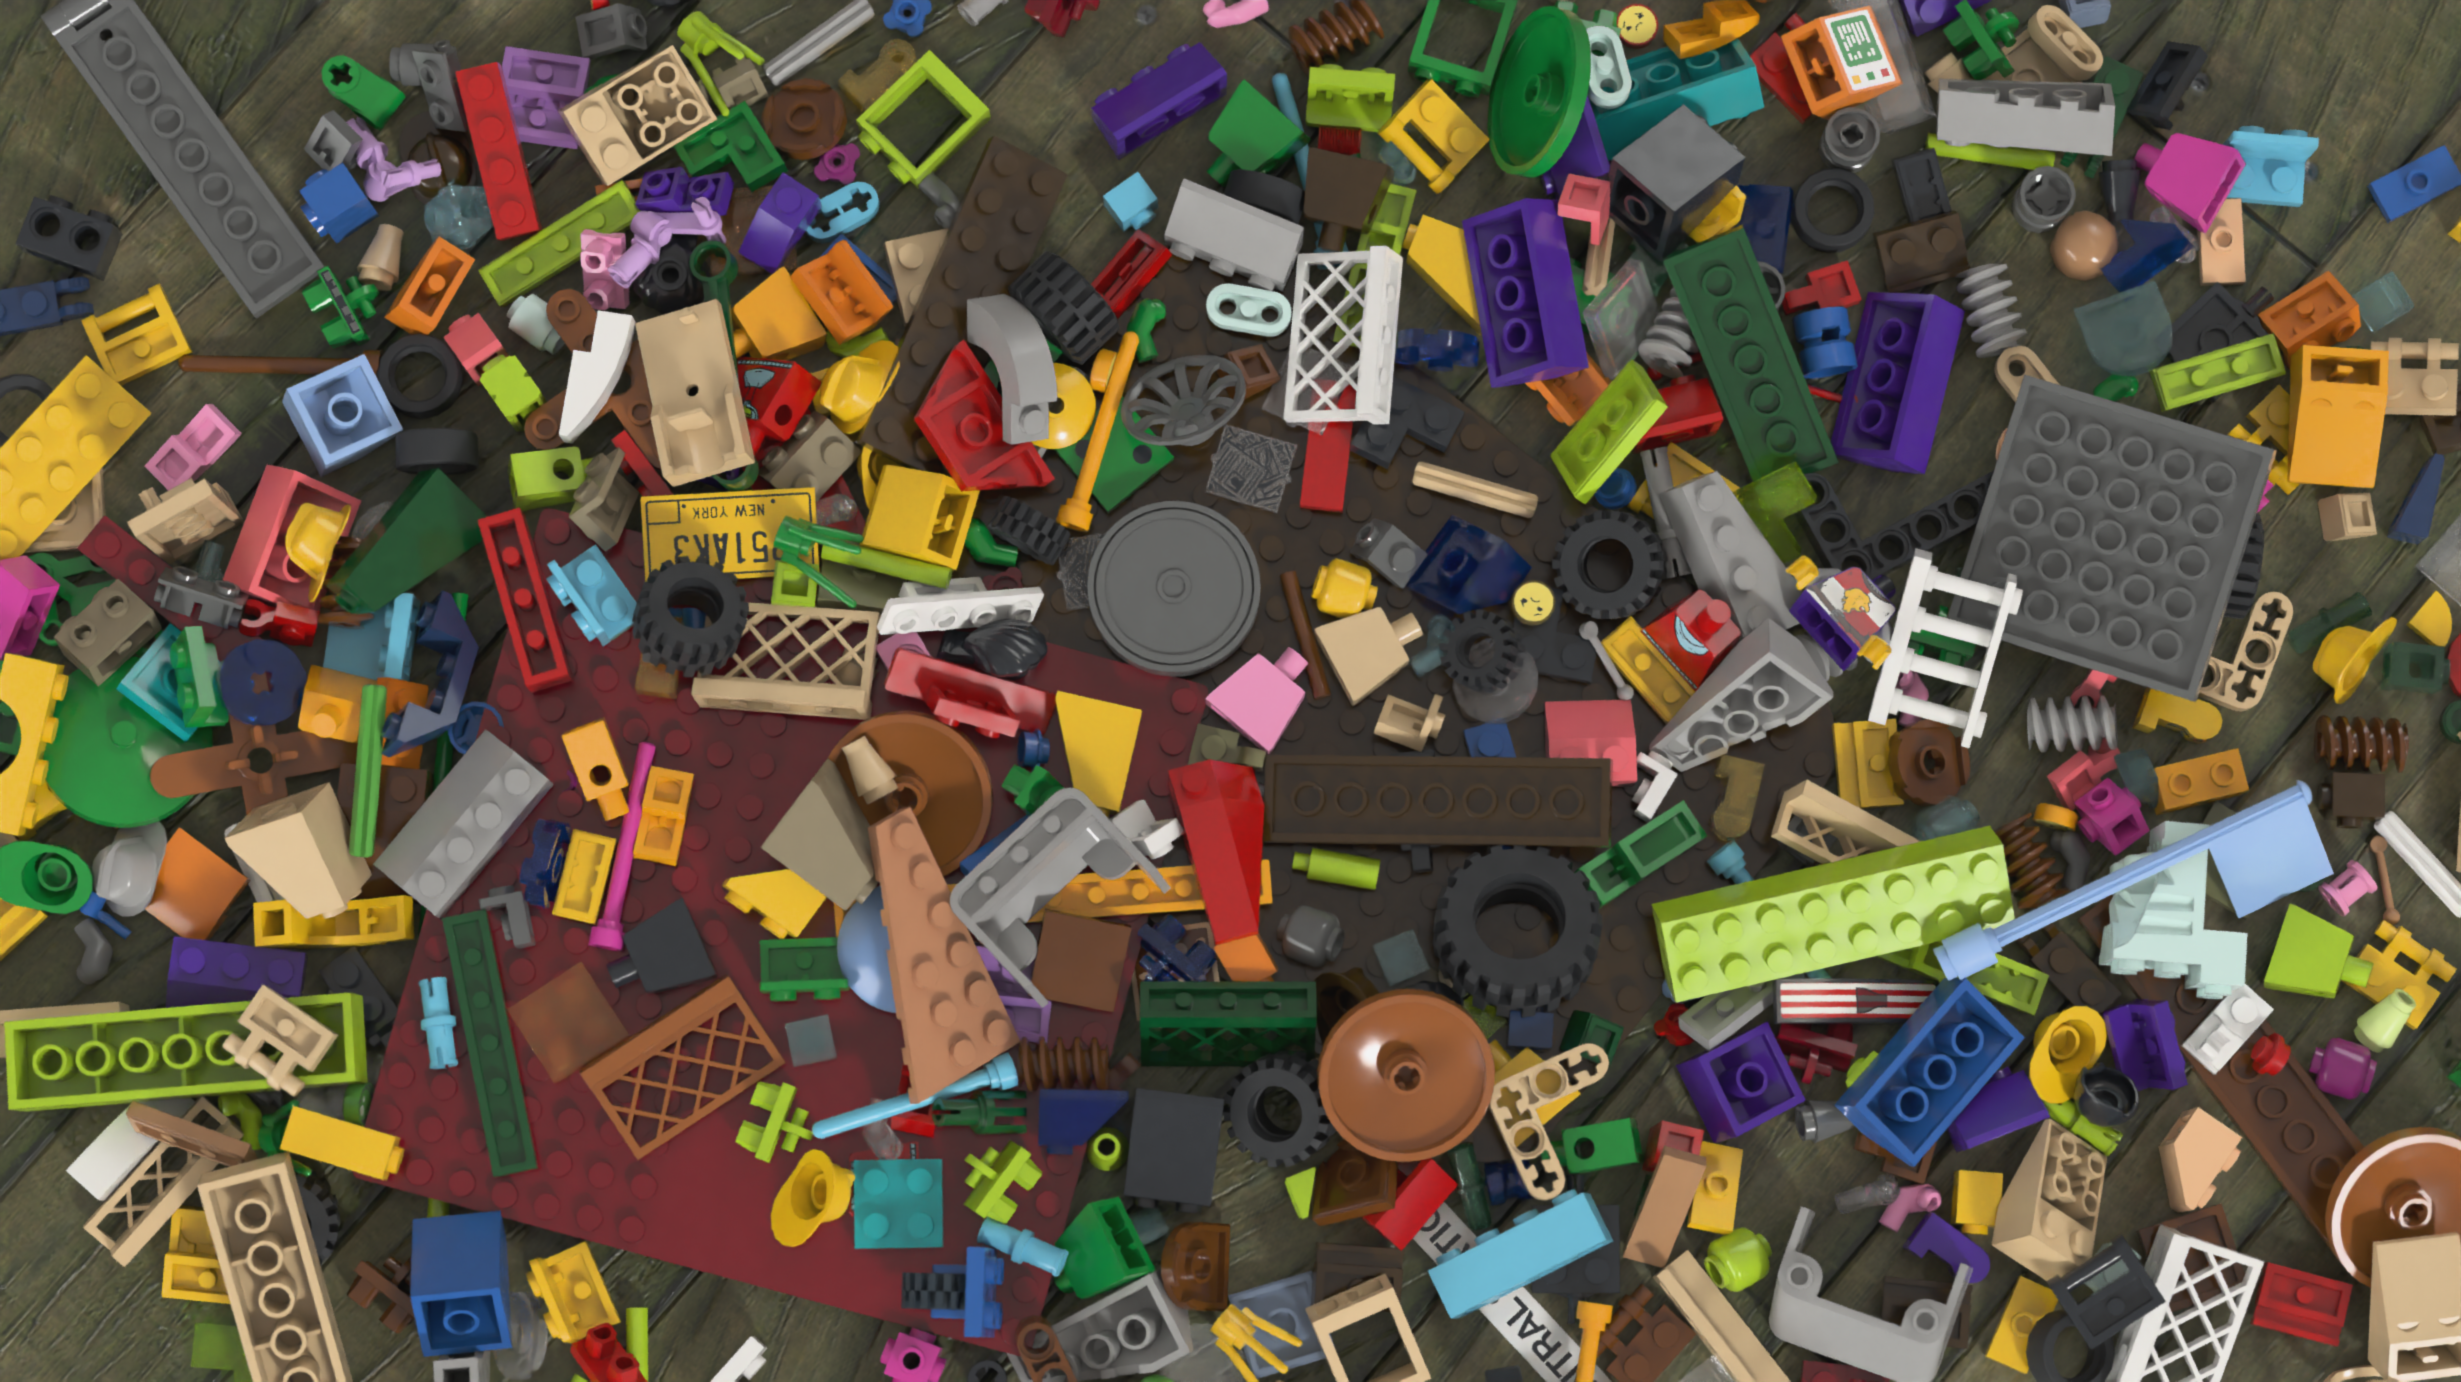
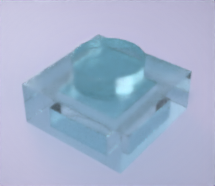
(1401, 957)
(811, 1041)

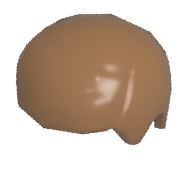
(2084, 245)

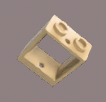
(1355, 1305)

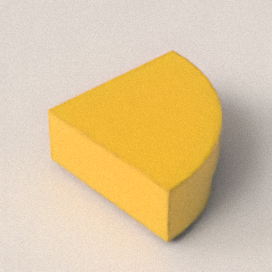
(2433, 621)

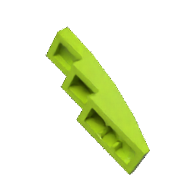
(1387, 230)
(2002, 983)

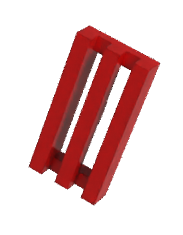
(1132, 275)

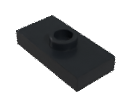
(1921, 185)

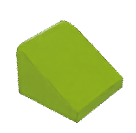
(792, 586)
(1300, 1191)

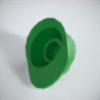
(44, 877)

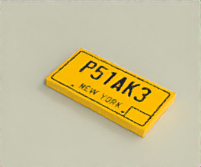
(724, 528)

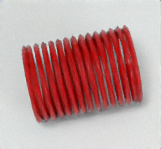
(1340, 141)

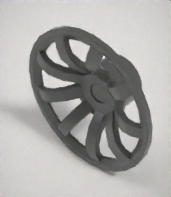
(1189, 415)

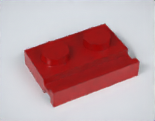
(636, 461)
(2301, 1304)

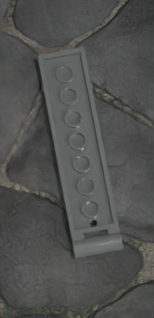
(186, 148)

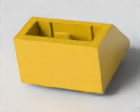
(919, 516)
(779, 897)

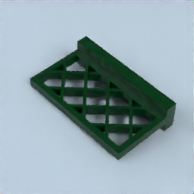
(1215, 1007)

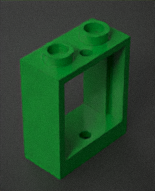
(1466, 80)

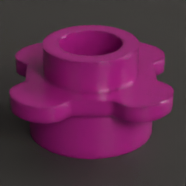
(845, 171)

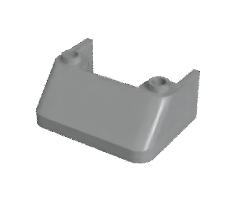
(1036, 866)
(1889, 1350)

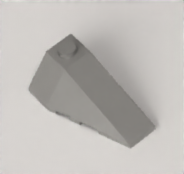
(1753, 690)
(1119, 1335)

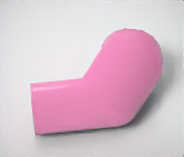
(1238, 13)
(1910, 1200)

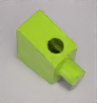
(534, 477)
(2313, 957)

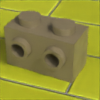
(107, 632)

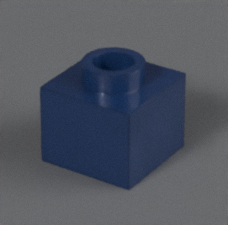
(1530, 1032)

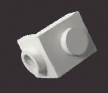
(1145, 832)

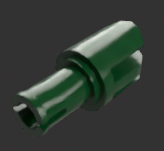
(980, 1112)

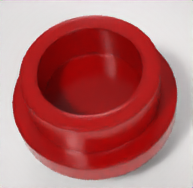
(2270, 1054)

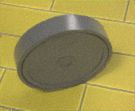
(1174, 588)

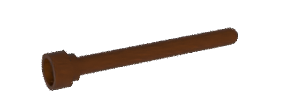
(269, 364)

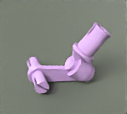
(382, 176)
(655, 230)

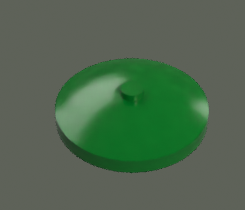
(1539, 92)
(107, 754)

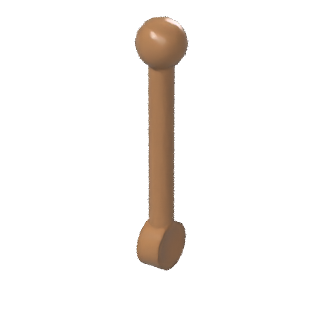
(2378, 845)

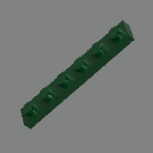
(490, 1043)

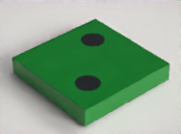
(1125, 463)

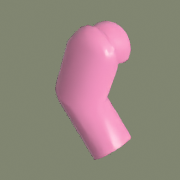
(1914, 687)

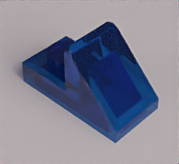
(2154, 250)

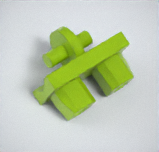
(764, 1140)
(993, 1176)

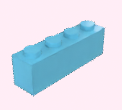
(1520, 1254)

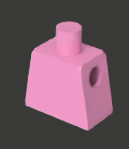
(1261, 698)

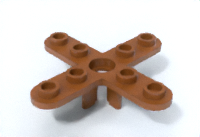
(575, 324)
(229, 767)

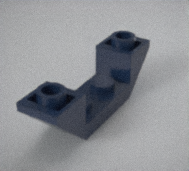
(447, 633)

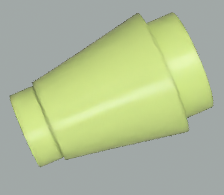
(2384, 1021)

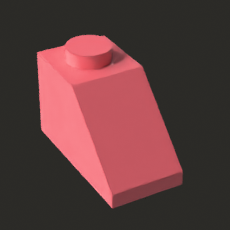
(473, 344)

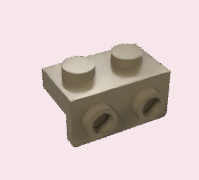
(811, 457)
(604, 500)

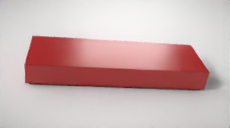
(1328, 462)

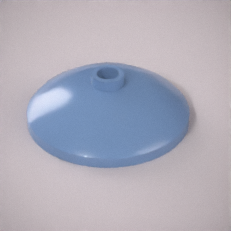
(863, 952)

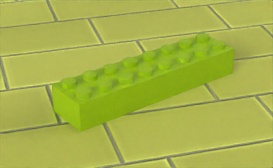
(1832, 913)
(164, 1054)

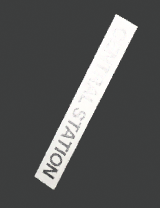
(1514, 1315)

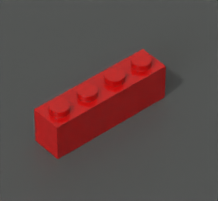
(498, 151)
(525, 600)

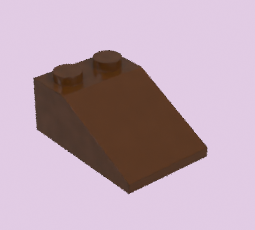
(400, 797)

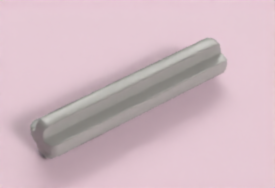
(818, 41)

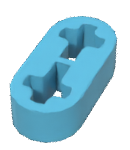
(845, 221)

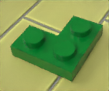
(736, 140)

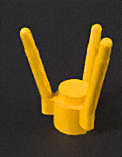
(1235, 1329)

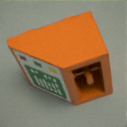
(1841, 60)

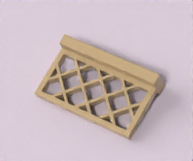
(793, 696)

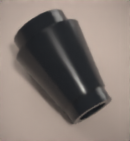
(2120, 188)

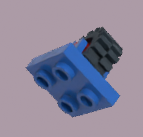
(960, 1292)

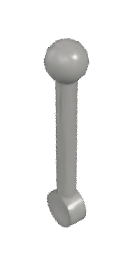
(1590, 631)

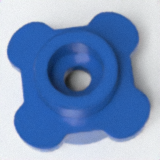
(910, 25)

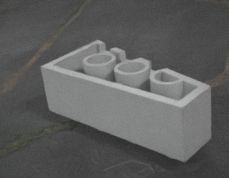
(2027, 115)
(1730, 553)

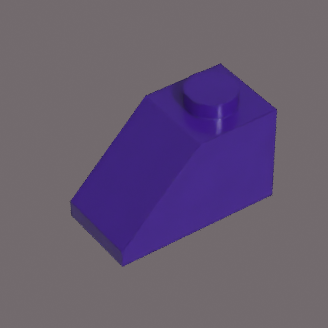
(780, 223)

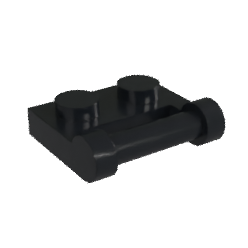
(2114, 1304)

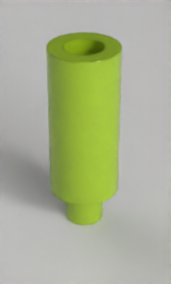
(1338, 868)

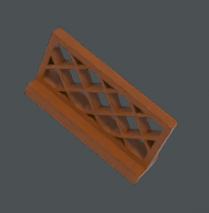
(659, 1035)

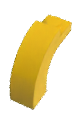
(362, 924)

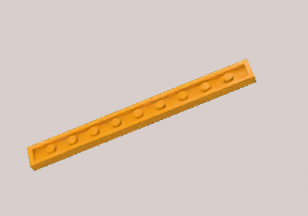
(1128, 895)

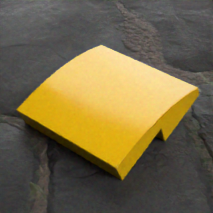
(192, 1261)

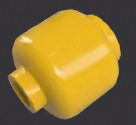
(1343, 589)

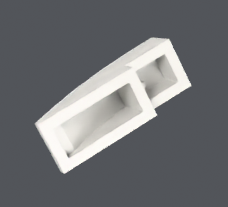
(596, 372)
(119, 1151)

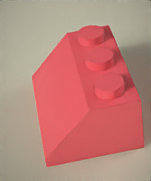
(260, 555)

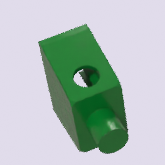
(1252, 135)
(1614, 1142)
(1101, 1251)

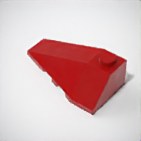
(1224, 840)

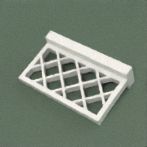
(1376, 329)
(2164, 1267)

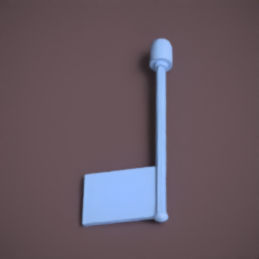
(2257, 852)

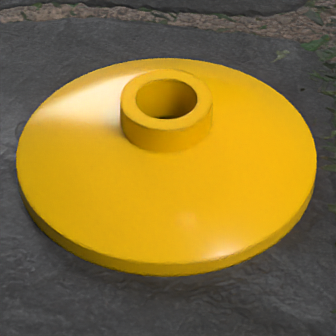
(1076, 412)

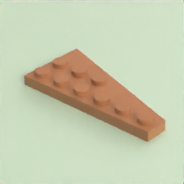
(936, 973)

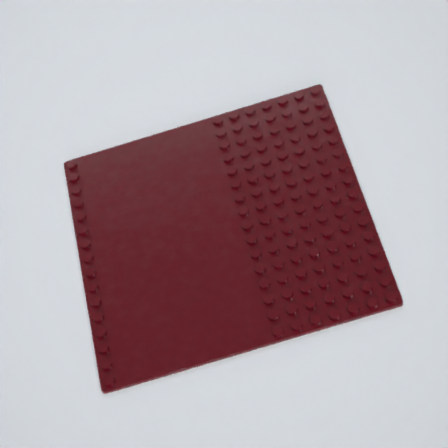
(701, 1192)

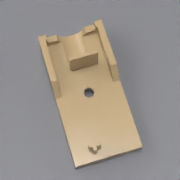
(702, 431)
(184, 518)

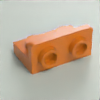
(2312, 315)

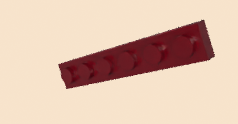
(140, 570)

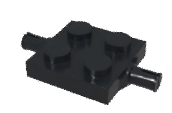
(2217, 323)
(1591, 1273)

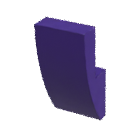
(675, 192)

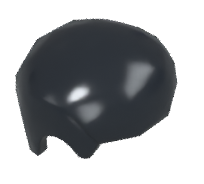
(2105, 1096)

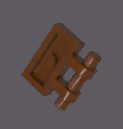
(1653, 1345)

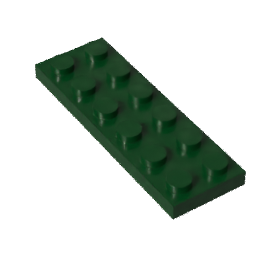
(1749, 355)

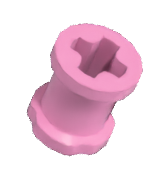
(2347, 887)

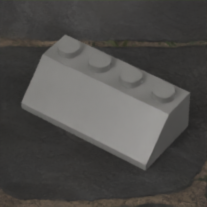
(463, 824)

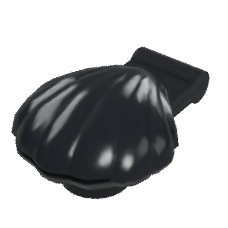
(669, 282)
(999, 648)

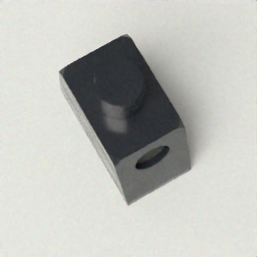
(664, 952)

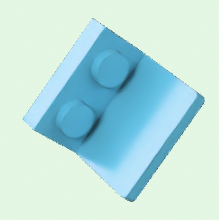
(2273, 165)
(597, 593)
(381, 647)

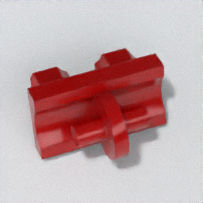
(605, 1358)

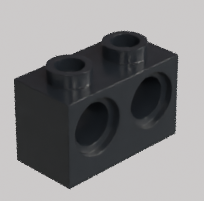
(65, 246)

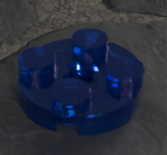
(1438, 349)
(236, 687)
(545, 868)

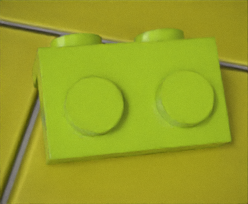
(1349, 98)

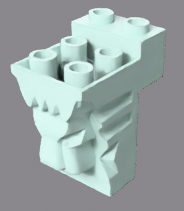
(2162, 924)

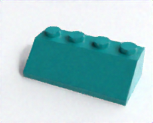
(1711, 84)

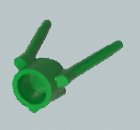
(799, 537)
(272, 1134)

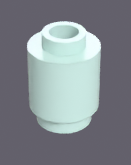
(532, 324)

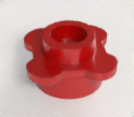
(1670, 1026)

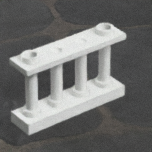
(1914, 618)

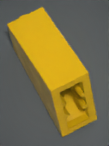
(1442, 261)
(1098, 746)
(342, 1143)

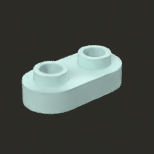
(1608, 70)
(1249, 308)

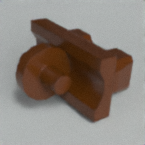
(373, 1281)

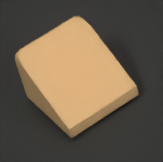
(2347, 516)

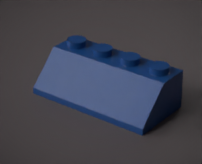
(1930, 1070)

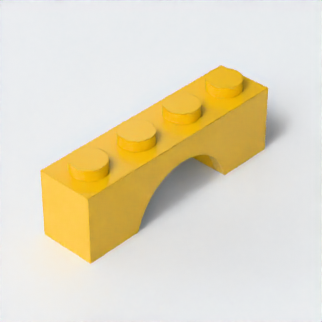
(31, 692)

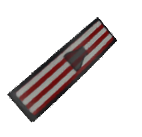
(1848, 1000)

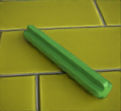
(367, 771)

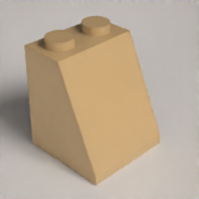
(303, 851)

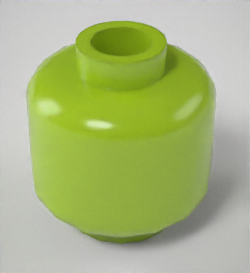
(1738, 1259)

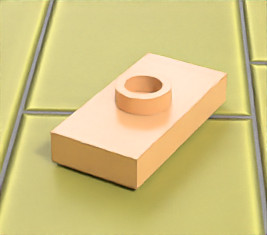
(2223, 247)

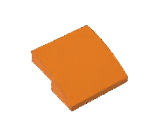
(194, 888)

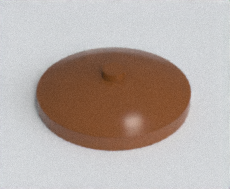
(936, 776)
(1406, 1075)
(2393, 1191)

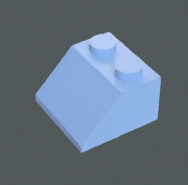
(341, 414)

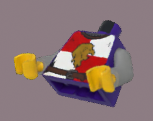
(1844, 611)

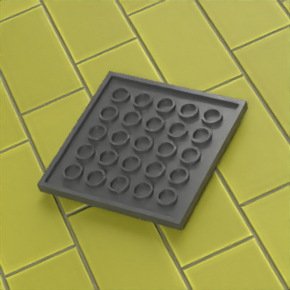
(2115, 535)

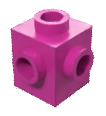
(2111, 816)
(917, 1341)

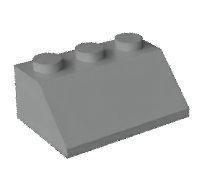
(1233, 236)

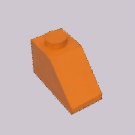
(430, 288)

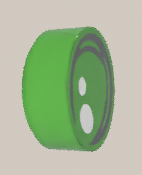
(357, 1102)

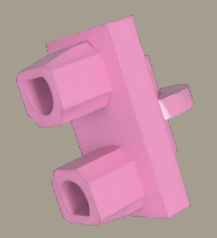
(597, 255)

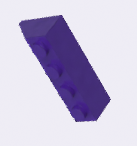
(1525, 293)
(1899, 381)

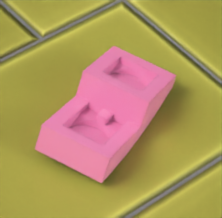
(194, 448)

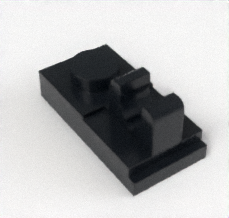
(2167, 83)

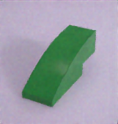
(1643, 852)

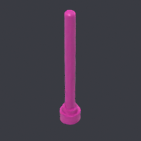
(609, 929)

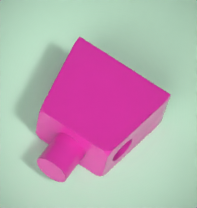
(2191, 176)

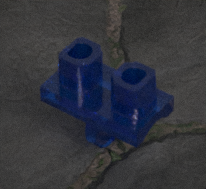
(1161, 944)

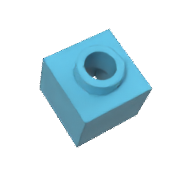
(1131, 203)

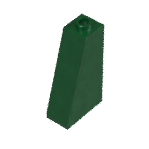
(411, 541)

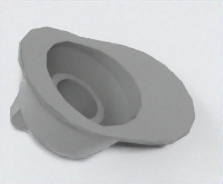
(129, 868)

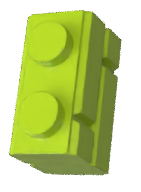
(512, 389)

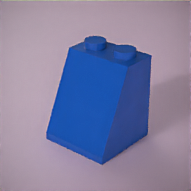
(461, 1283)

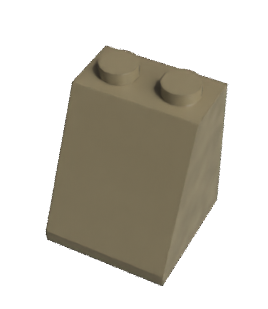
(826, 840)

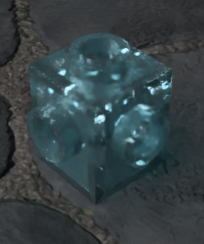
(458, 215)

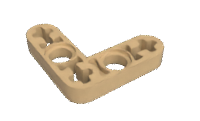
(2227, 674)
(1532, 1099)

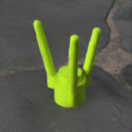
(705, 38)

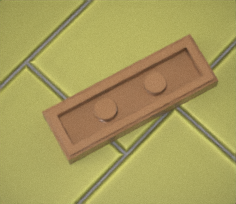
(189, 1136)
(1664, 1207)

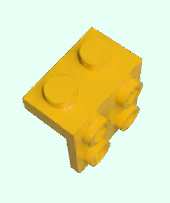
(572, 1292)

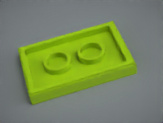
(1608, 431)

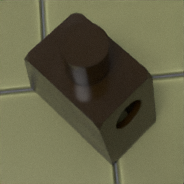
(1343, 195)

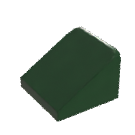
(1592, 1029)

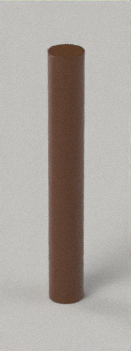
(1305, 634)

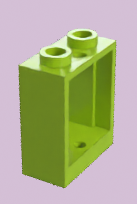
(945, 81)

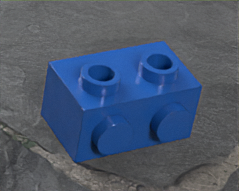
(336, 203)

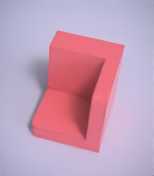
(1587, 201)

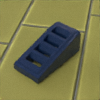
(2416, 512)

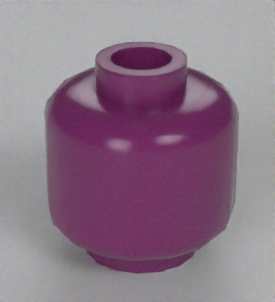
(2343, 1068)

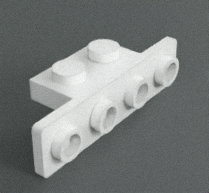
(960, 606)

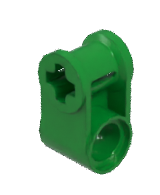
(366, 94)

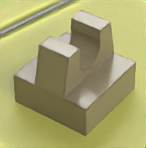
(740, 84)

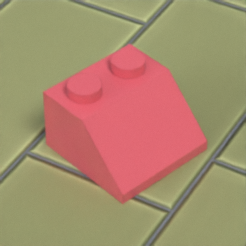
(1593, 731)

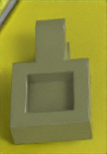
(1223, 746)

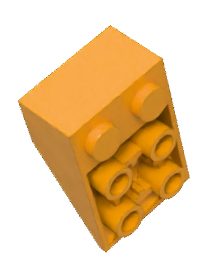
(2336, 415)

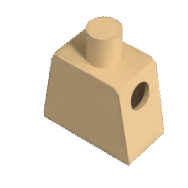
(1366, 649)

